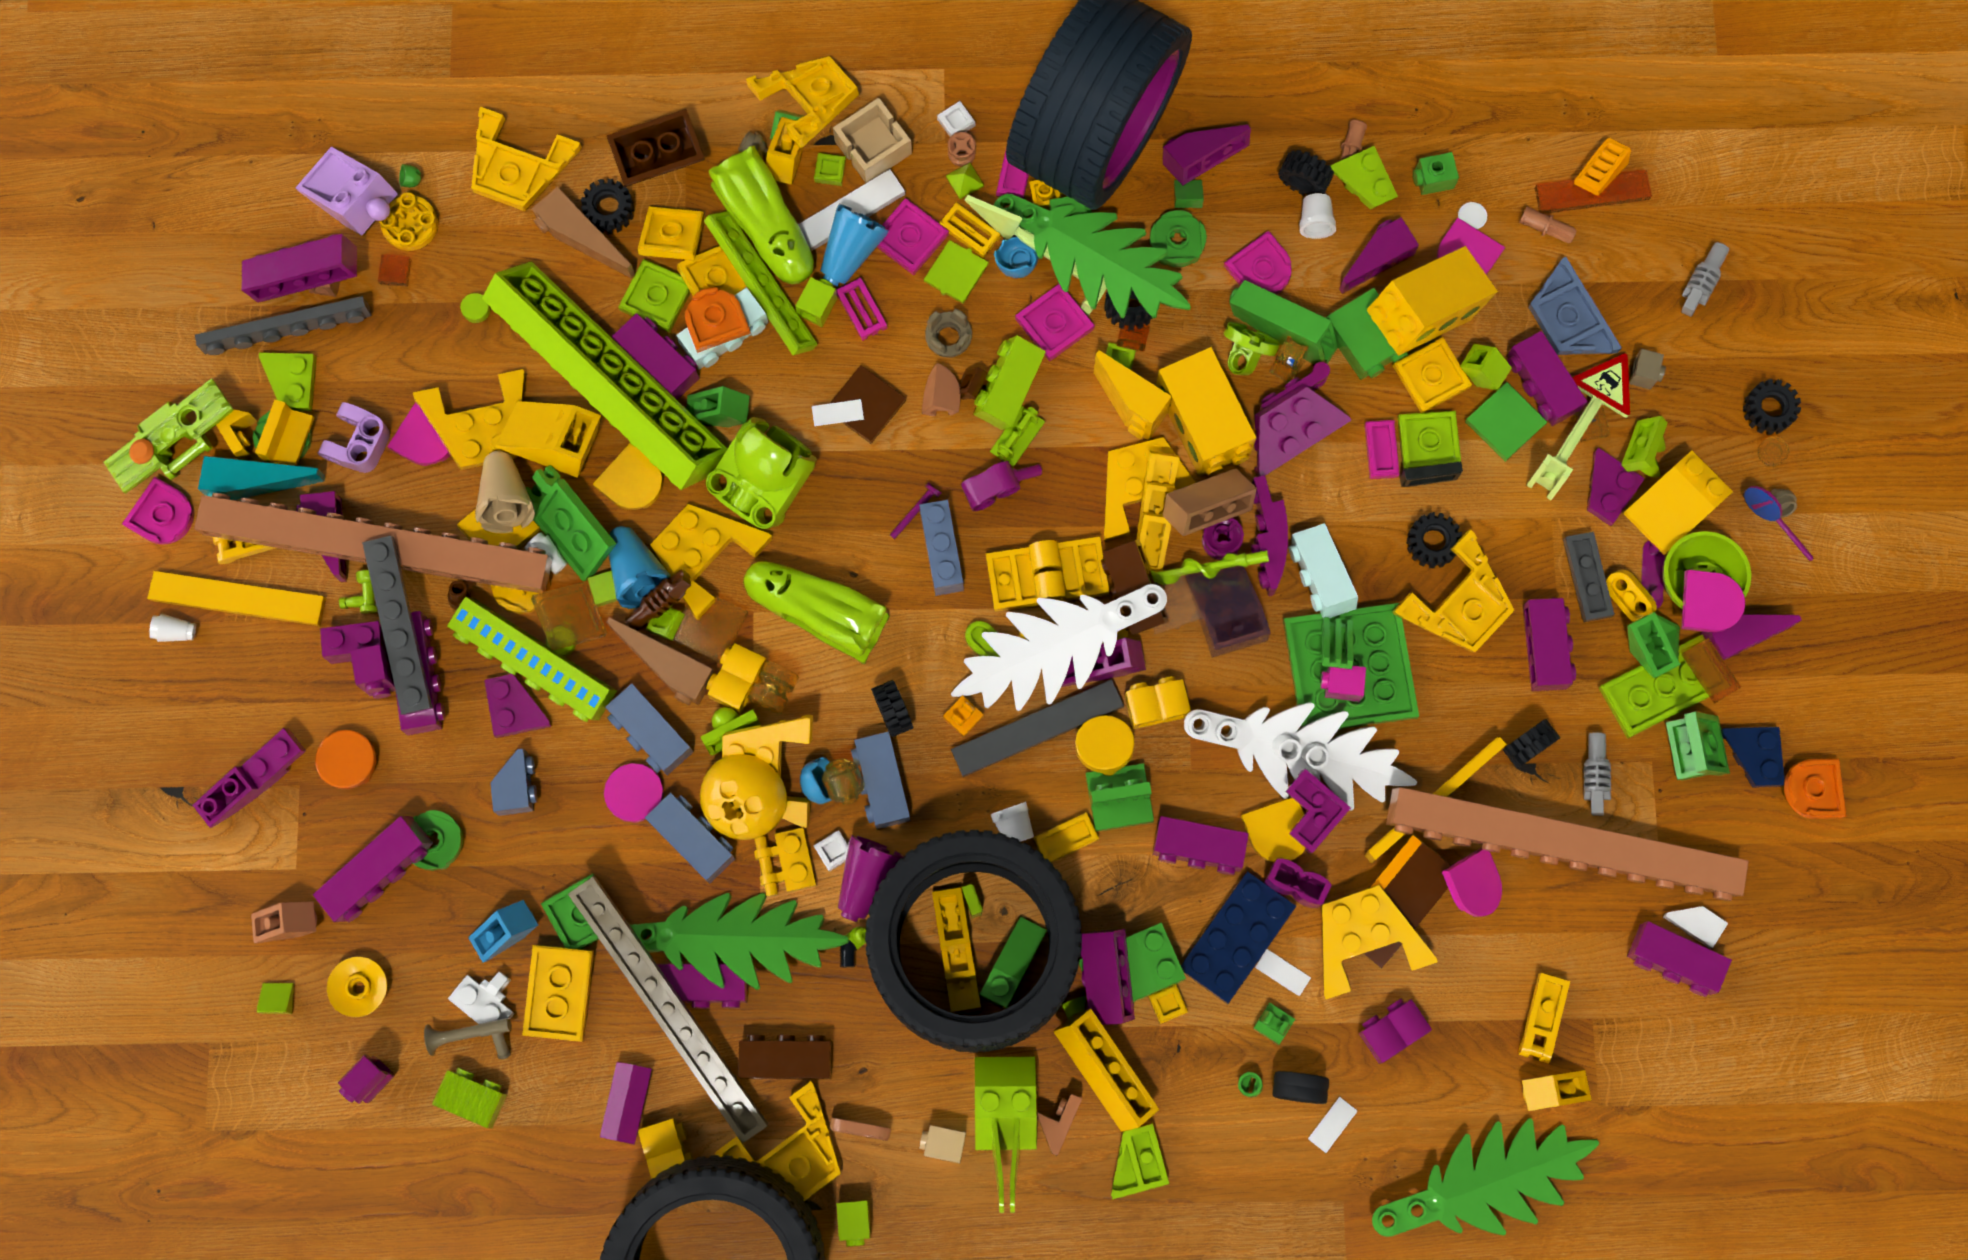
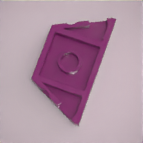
(1293, 426)

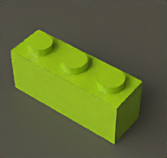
(1008, 382)

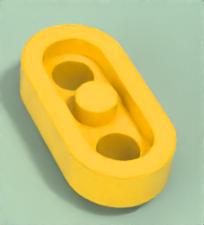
(1629, 597)

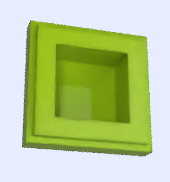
(964, 181)

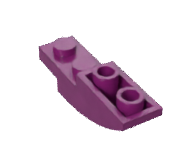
(1274, 539)
(250, 780)

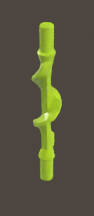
(1209, 569)

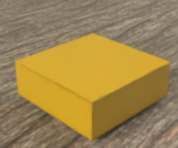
(1167, 1004)

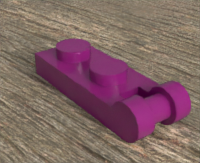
(1313, 381)

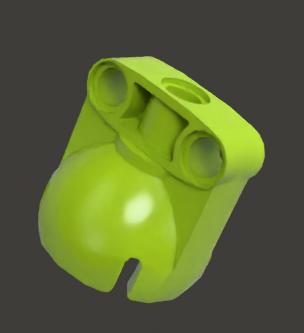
(761, 472)

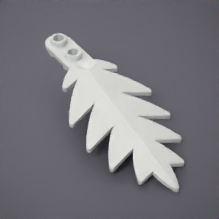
(1051, 646)
(1281, 745)

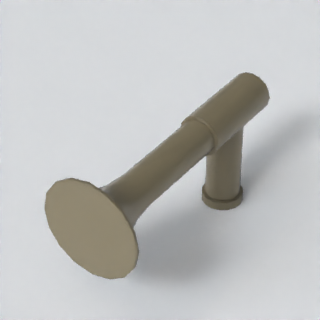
(496, 1028)

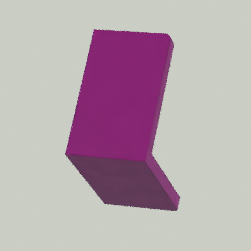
(1322, 808)

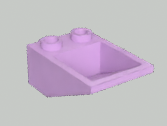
(348, 191)

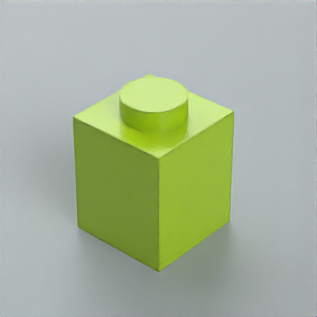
(816, 301)
(1486, 366)
(853, 1222)

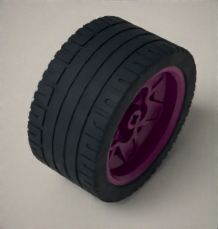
(1097, 97)

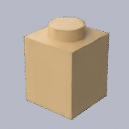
(943, 1143)

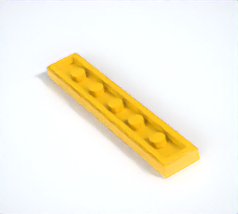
(236, 598)
(1445, 790)

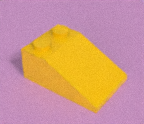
(1133, 397)
(1678, 502)

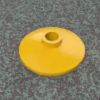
(342, 986)

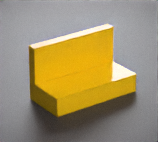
(284, 435)

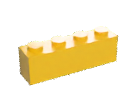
(1106, 1070)

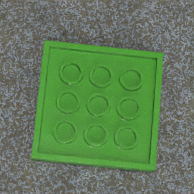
(1377, 645)

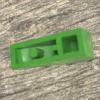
(1012, 963)

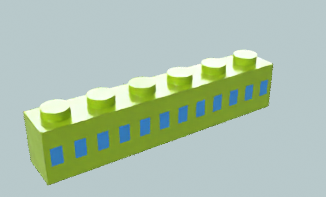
(531, 659)

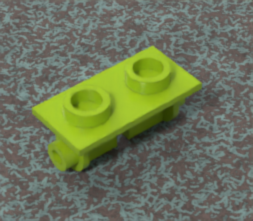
(1018, 437)

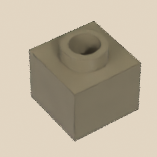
(1647, 369)

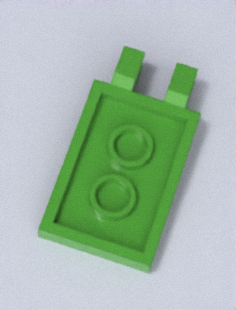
(569, 523)

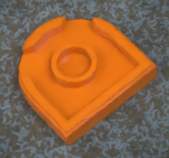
(715, 318)
(1816, 789)

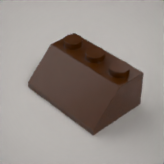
(655, 147)

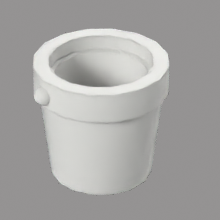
(1317, 217)
(1014, 822)

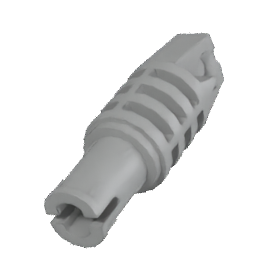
(1704, 279)
(1597, 774)

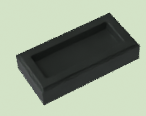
(1431, 474)

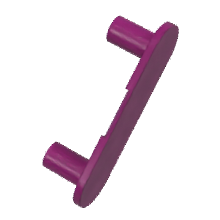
(1653, 572)

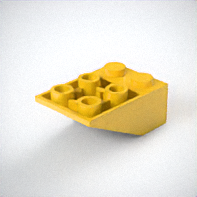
(550, 434)

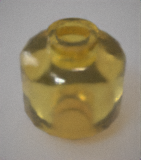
(843, 781)

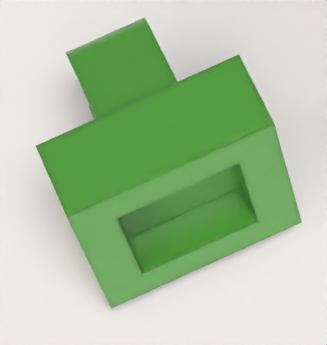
(1274, 1023)

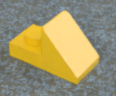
(231, 430)

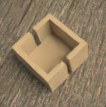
(869, 141)

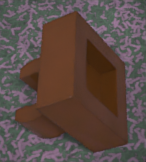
(972, 382)

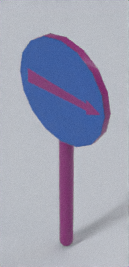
(1769, 508)

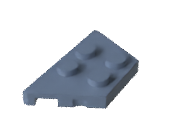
(1571, 316)

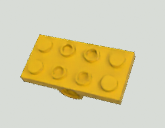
(1046, 571)

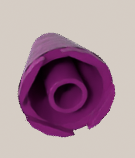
(863, 872)

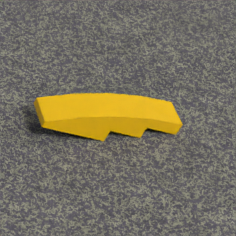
(1152, 526)
(956, 951)

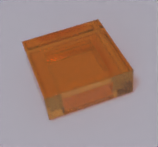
(394, 270)
(1133, 339)

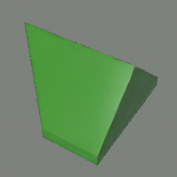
(1654, 643)

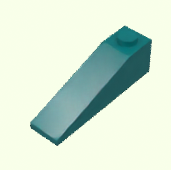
(252, 478)

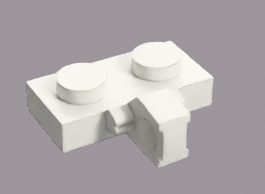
(482, 1000)

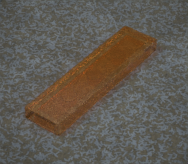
(1568, 196)

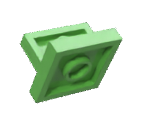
(1697, 746)
(1120, 798)

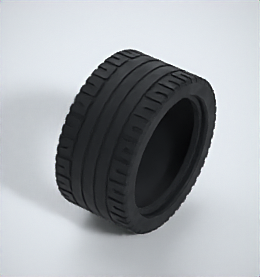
(962, 854)
(721, 1180)

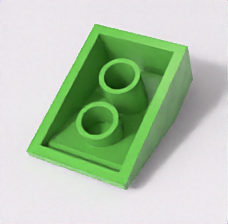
(1151, 962)

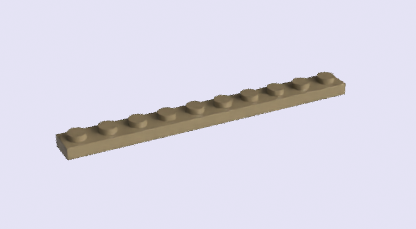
(668, 1009)

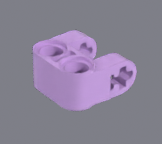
(359, 441)

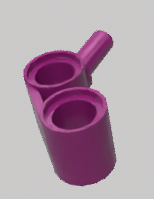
(997, 480)

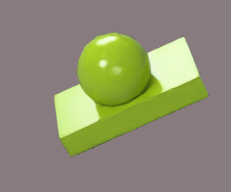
(723, 721)

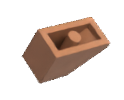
(284, 921)

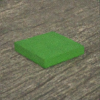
(1506, 421)
(568, 920)

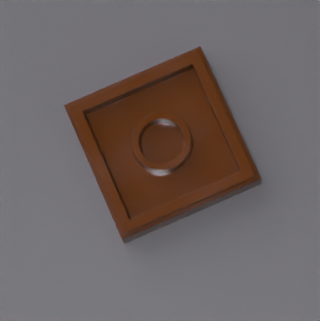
(878, 403)

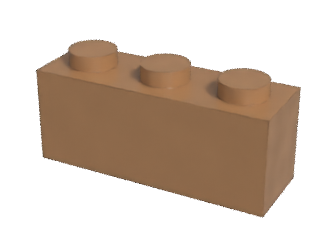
(1209, 502)

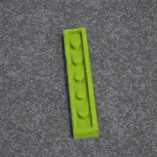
(760, 282)

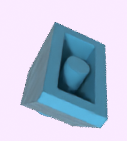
(503, 930)

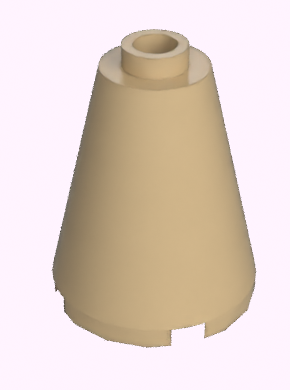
(502, 495)

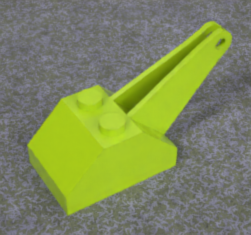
(1005, 1112)

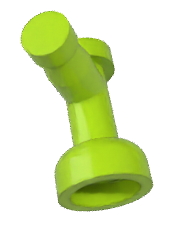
(367, 600)

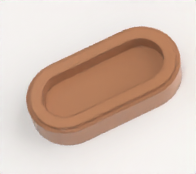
(860, 1129)

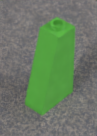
(1283, 319)

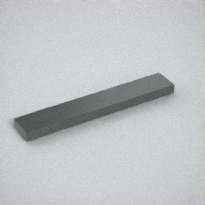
(1036, 728)

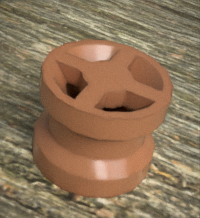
(958, 143)

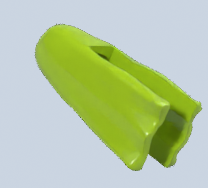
(757, 206)
(819, 606)

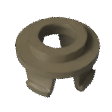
(954, 320)

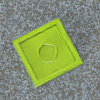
(655, 295)
(1428, 439)

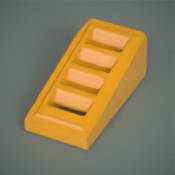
(1611, 152)

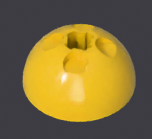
(752, 788)

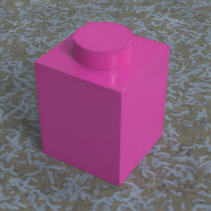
(1344, 683)

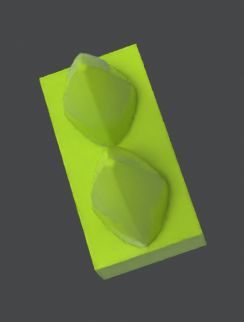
(1644, 445)

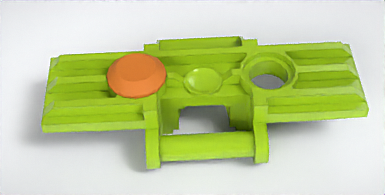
(164, 428)

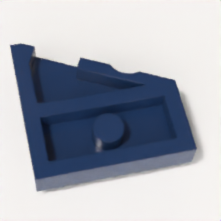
(1758, 753)

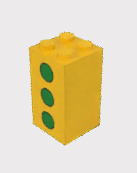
(1431, 300)
(1206, 413)

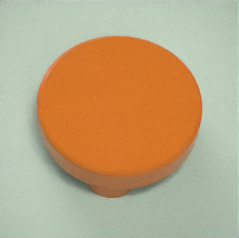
(345, 759)

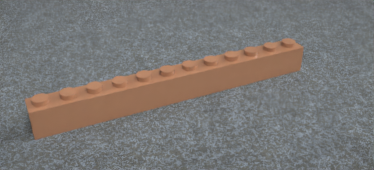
(343, 539)
(1568, 843)

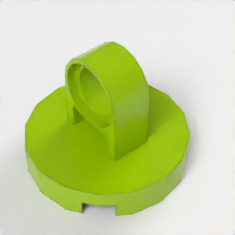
(1249, 344)

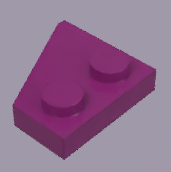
(1610, 487)
(512, 707)

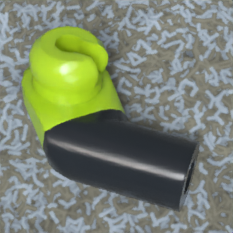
(847, 951)

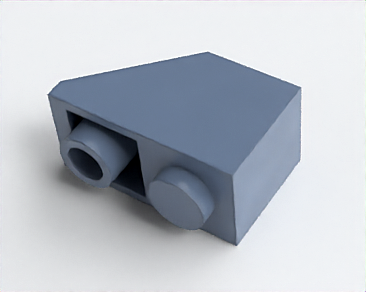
(512, 786)

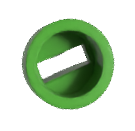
(409, 176)
(1244, 1084)

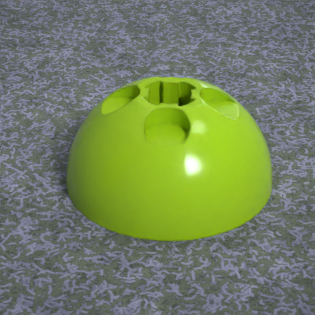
(1707, 553)

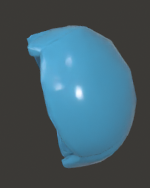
(1015, 258)
(811, 781)

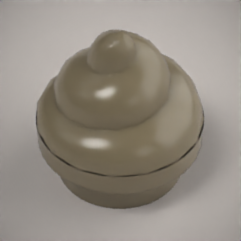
(756, 140)
(1786, 499)

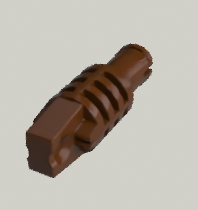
(659, 599)

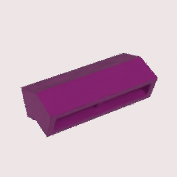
(625, 1103)

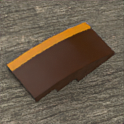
(1413, 884)

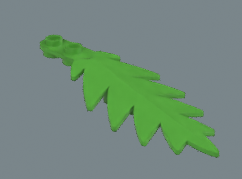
(1098, 255)
(736, 936)
(1492, 1182)

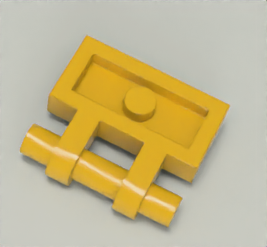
(794, 860)

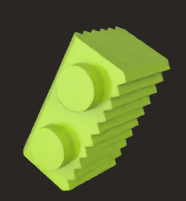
(470, 1098)

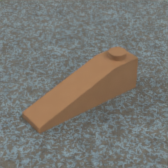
(572, 227)
(679, 672)

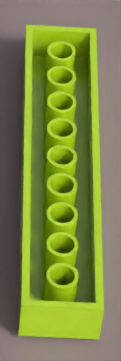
(604, 374)

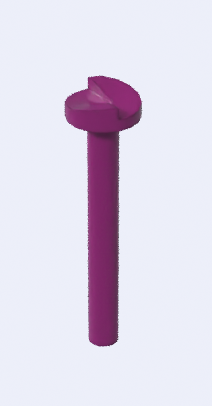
(913, 512)

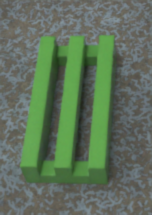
(1338, 627)

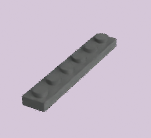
(293, 323)
(397, 625)

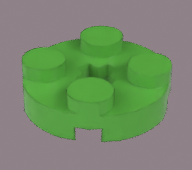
(1189, 228)
(450, 838)

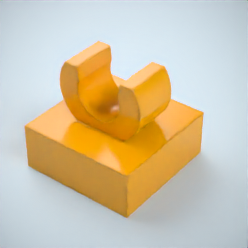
(963, 716)

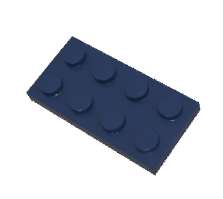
(1237, 937)

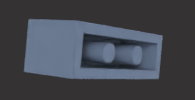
(941, 547)
(648, 730)
(881, 780)
(691, 837)

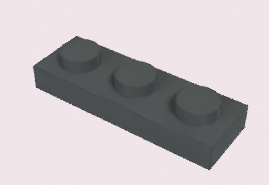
(1588, 577)

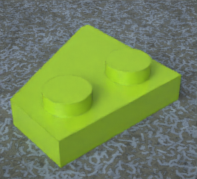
(1366, 177)
(291, 378)
(1138, 1163)

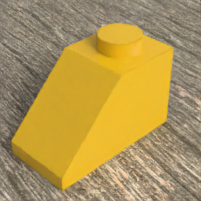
(783, 154)
(1556, 1090)

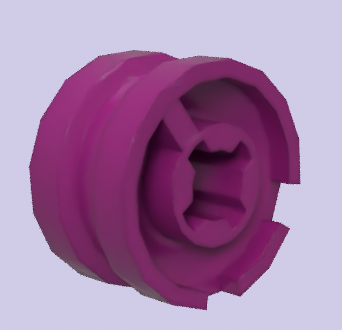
(1216, 549)

